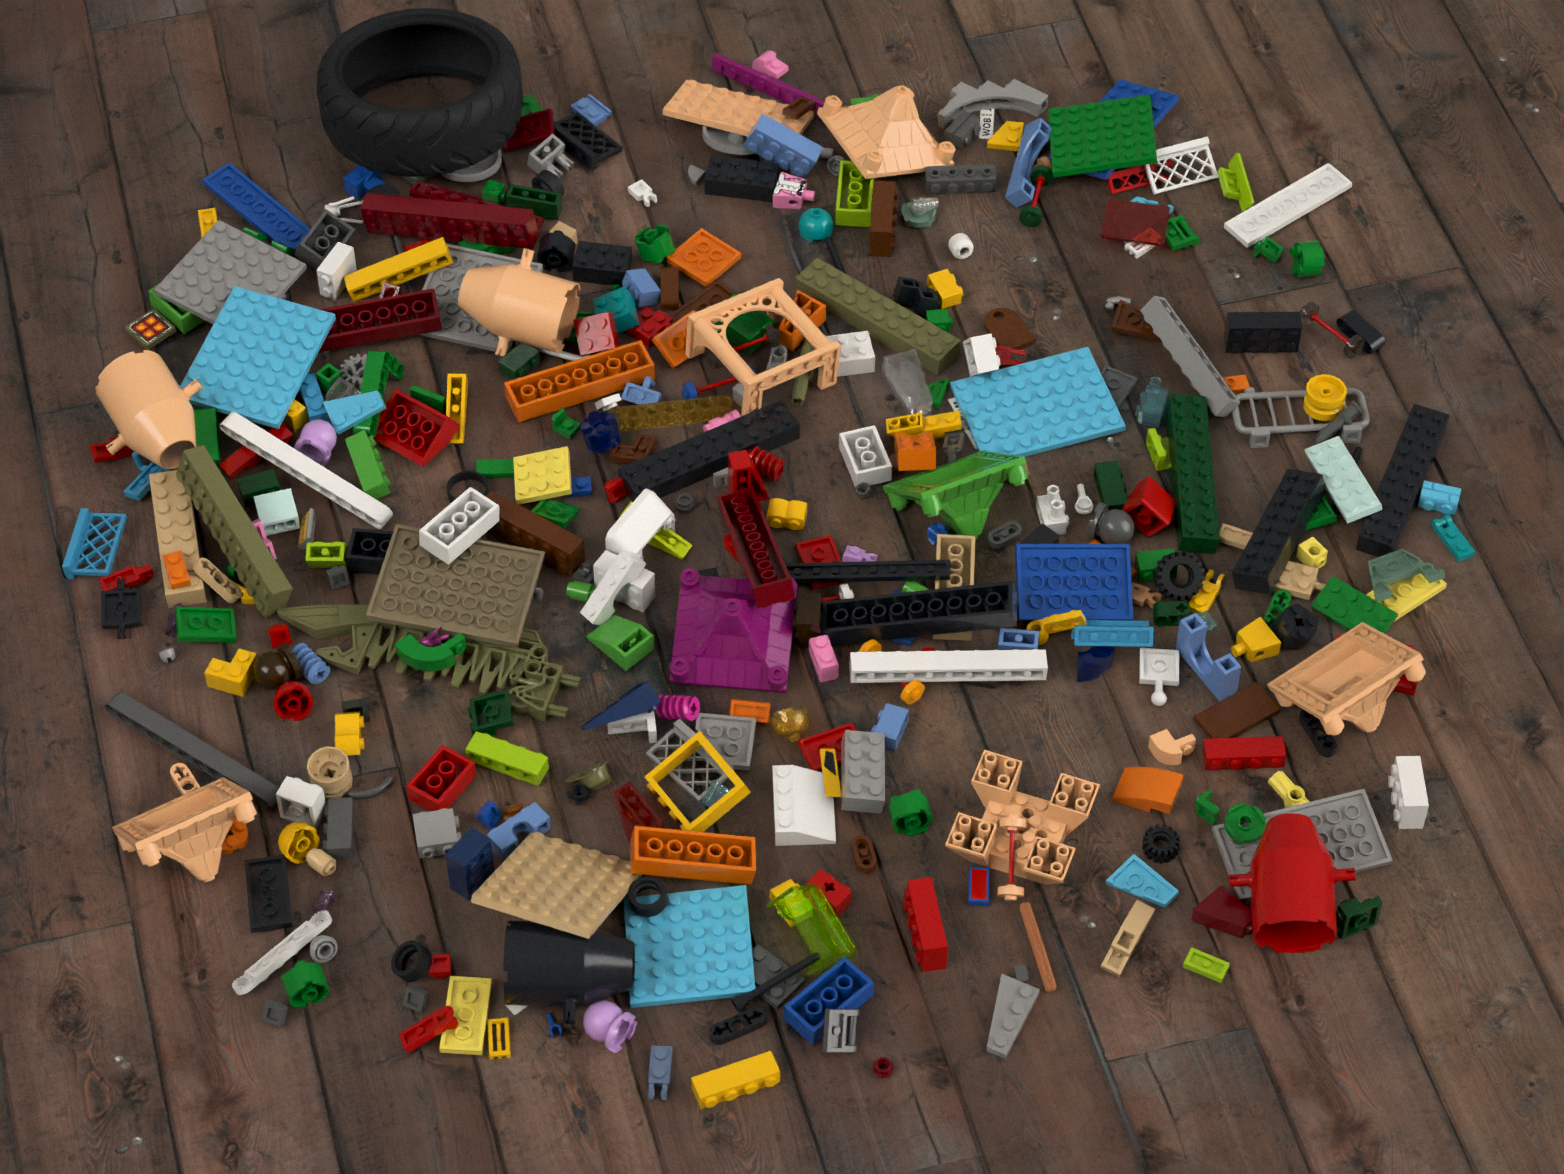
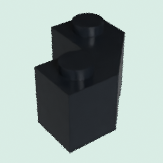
(910, 293)

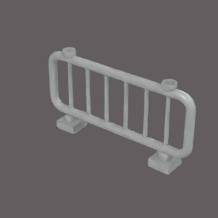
(1261, 435)

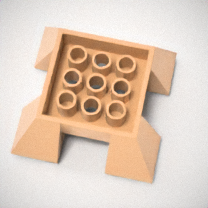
(1039, 847)

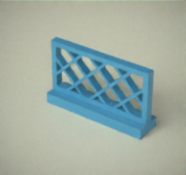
(80, 542)

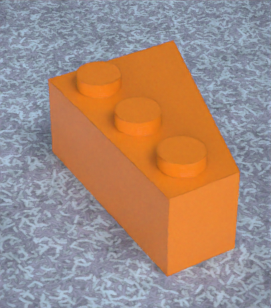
(815, 310)

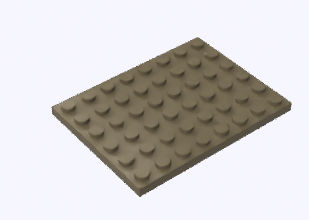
(478, 594)

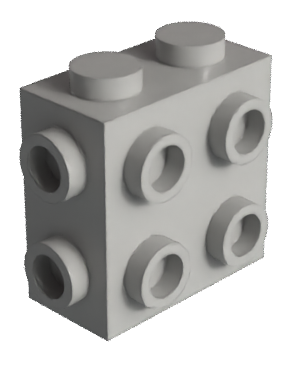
(436, 832)

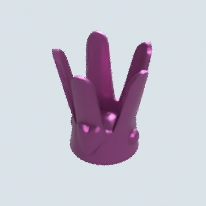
(431, 641)

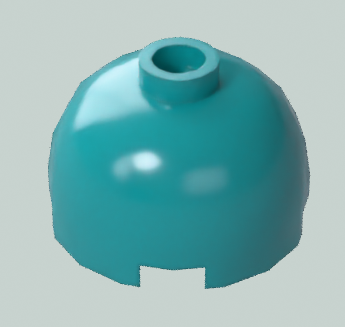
(815, 224)

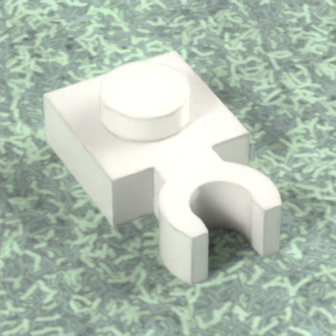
(640, 191)

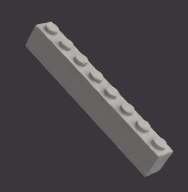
(1189, 356)

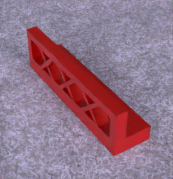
(1135, 170)

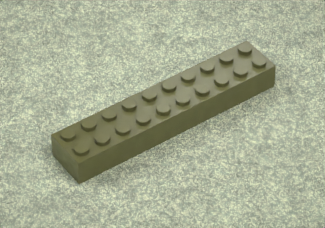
(878, 315)
(233, 531)

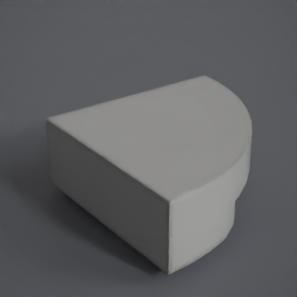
(695, 174)

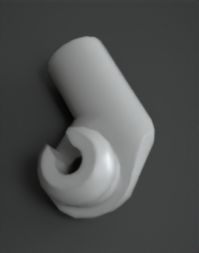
(1112, 301)

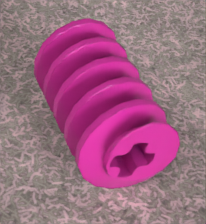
(678, 707)

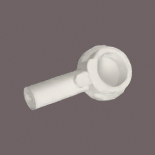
(1083, 504)

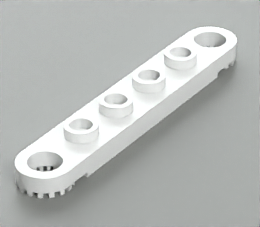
(281, 952)

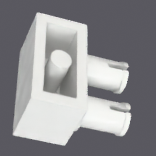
(1051, 510)

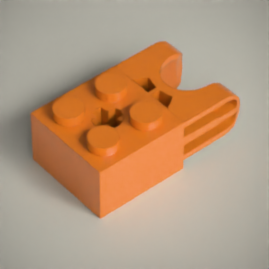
(915, 451)

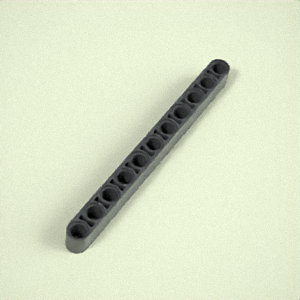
(191, 748)

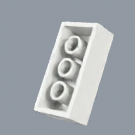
(459, 525)

